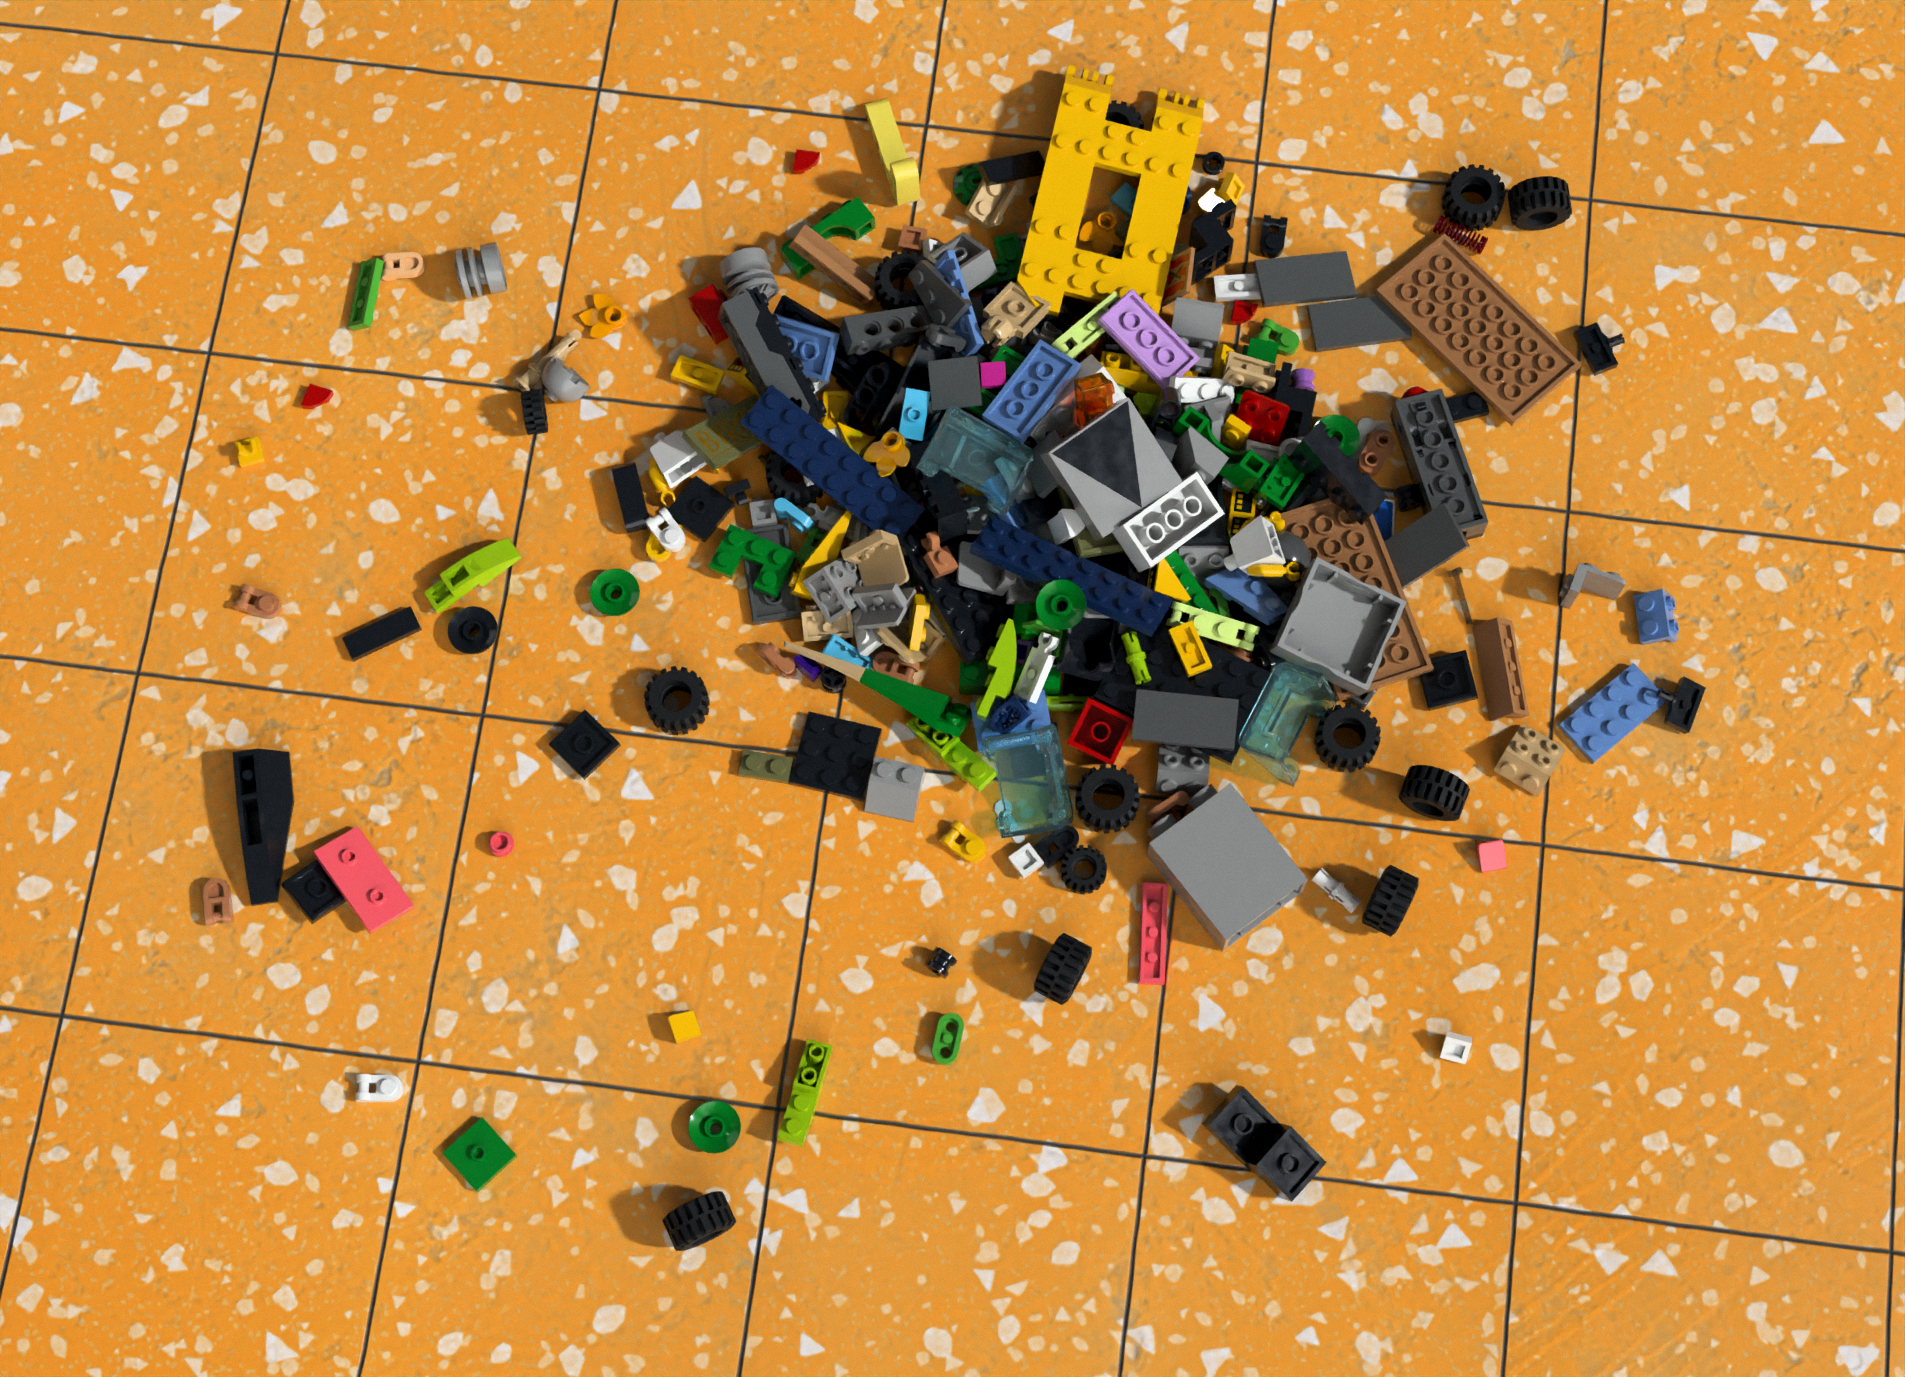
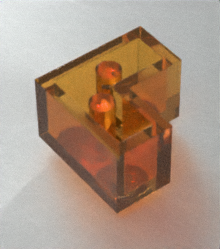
(1092, 397)

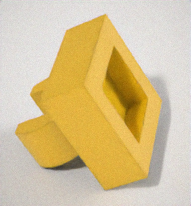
(1230, 187)
(250, 451)

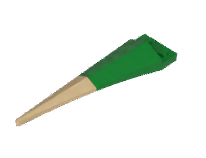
(925, 704)

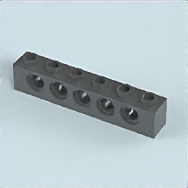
(902, 321)

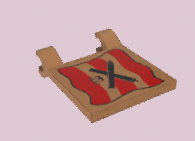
(1179, 276)

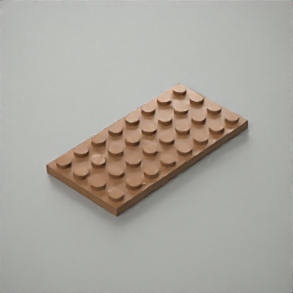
(1478, 329)
(1363, 554)

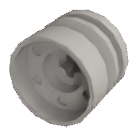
(481, 270)
(748, 270)

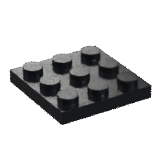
(835, 756)

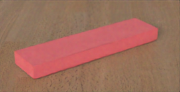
(1153, 933)

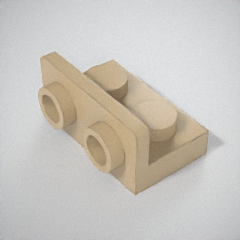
(990, 203)
(818, 628)

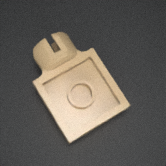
(1011, 315)

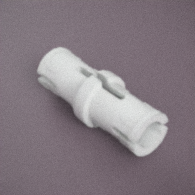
(1336, 890)

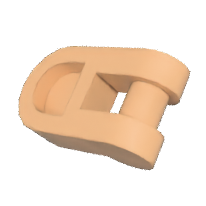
(411, 265)

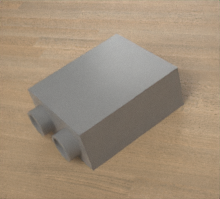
(1224, 864)

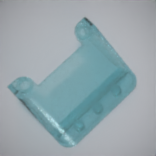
(978, 457)

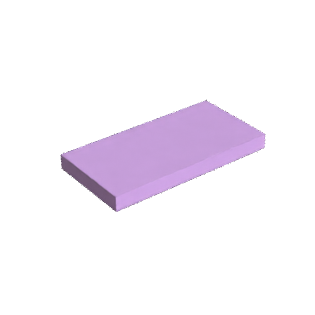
(1148, 339)

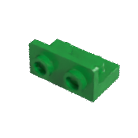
(1279, 483)

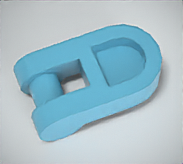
(798, 519)

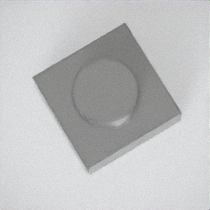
(763, 513)

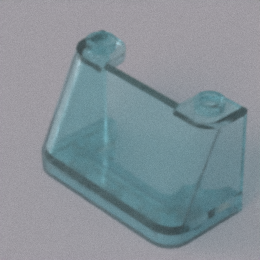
(1279, 716)
(1030, 780)

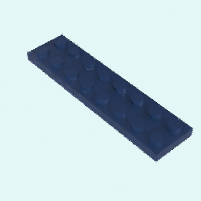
(831, 464)
(1045, 562)

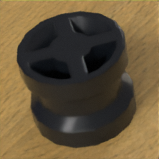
(1407, 497)
(832, 675)
(940, 962)

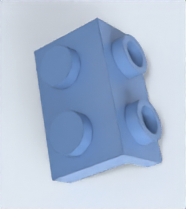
(1656, 617)

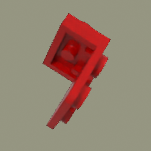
(1264, 416)

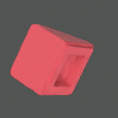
(1491, 856)

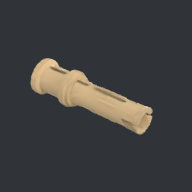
(534, 372)

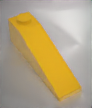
(821, 556)

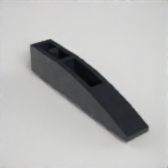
(264, 817)

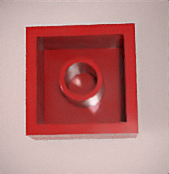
(1100, 731)

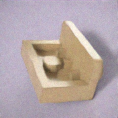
(1249, 372)

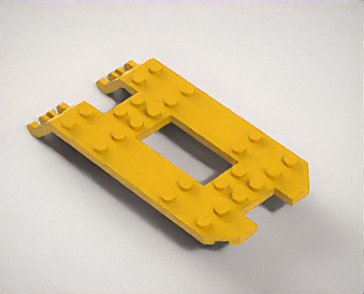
(1086, 140)

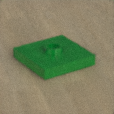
(479, 1154)

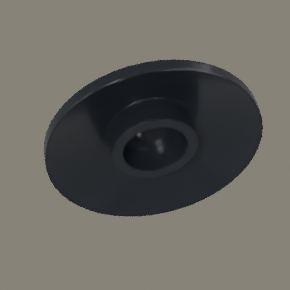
(465, 622)

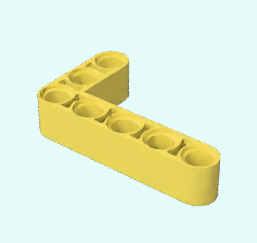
(899, 169)

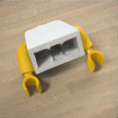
(672, 462)
(1258, 549)

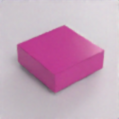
(993, 375)

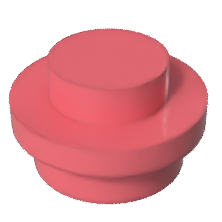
(501, 844)

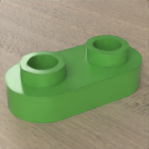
(948, 1040)

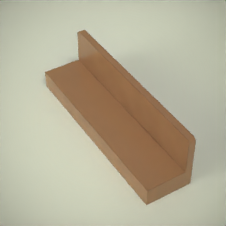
(834, 264)
(1500, 669)

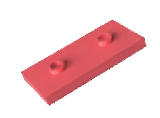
(363, 880)

